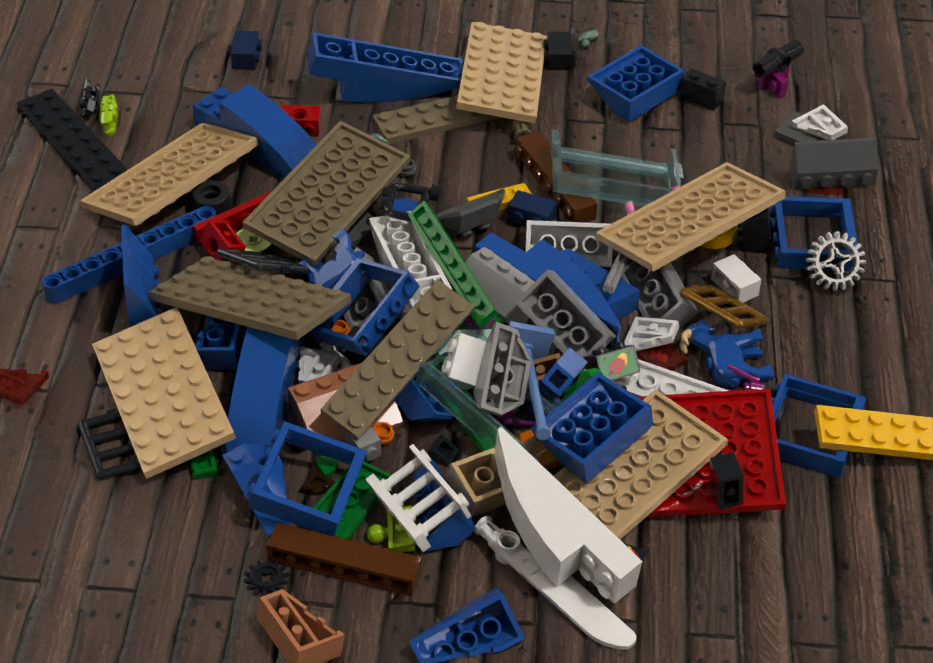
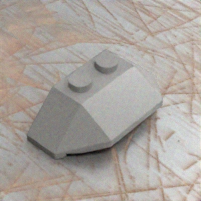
(502, 372)

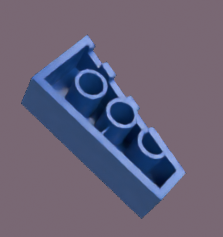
(625, 297)
(220, 344)

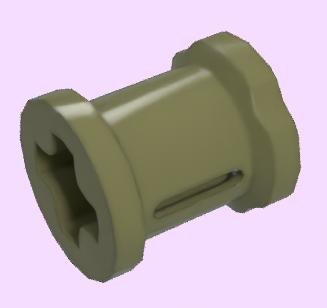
(516, 128)

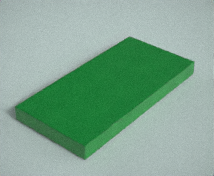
(360, 504)

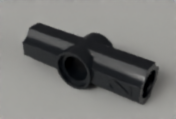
(778, 59)

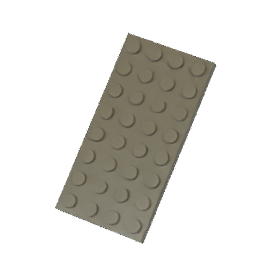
(326, 192)
(251, 297)

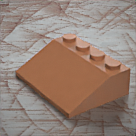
(309, 397)

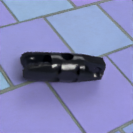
(89, 98)

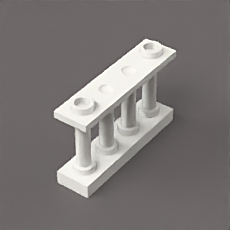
(407, 517)

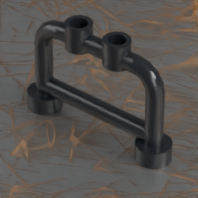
(388, 197)

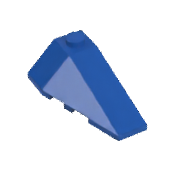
(451, 530)
(472, 630)

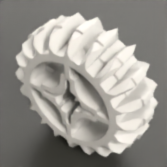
(839, 270)

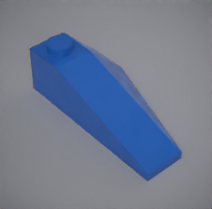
(244, 465)

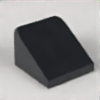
(442, 451)

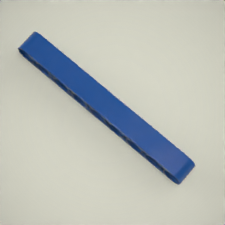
(109, 262)

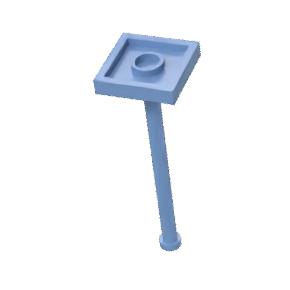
(537, 343)

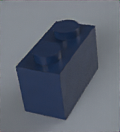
(246, 50)
(530, 207)

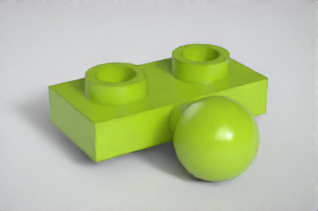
(397, 537)

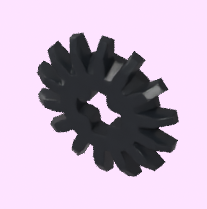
(266, 569)

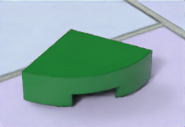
(326, 466)

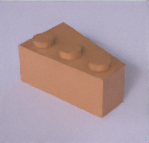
(296, 631)

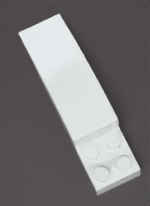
(404, 248)
(559, 527)

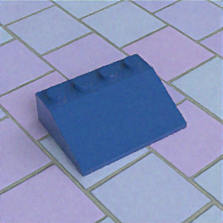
(636, 82)
(139, 279)
(595, 426)

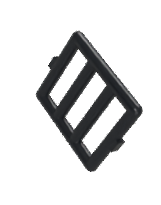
(263, 261)
(96, 457)

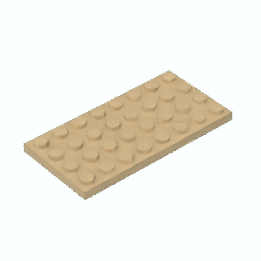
(502, 72)
(169, 173)
(690, 216)
(163, 392)
(648, 468)

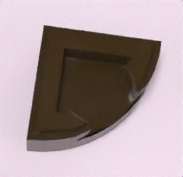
(316, 484)

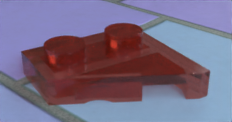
(20, 386)

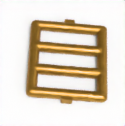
(727, 314)

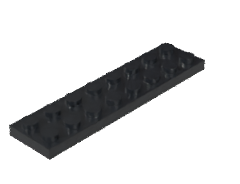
(71, 139)

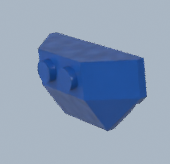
(420, 405)

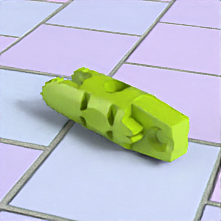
(108, 114)

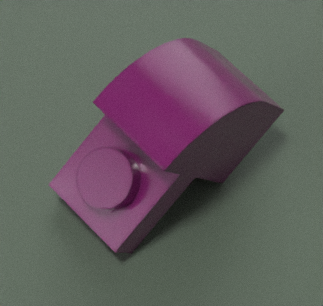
(776, 82)

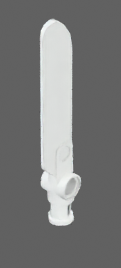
(568, 597)

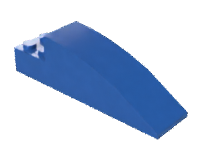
(381, 71)
(250, 112)
(546, 257)
(261, 387)

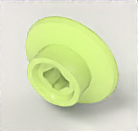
(252, 241)

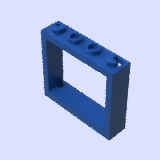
(809, 206)
(381, 318)
(819, 395)
(296, 512)

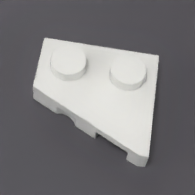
(821, 123)
(651, 332)
(316, 363)

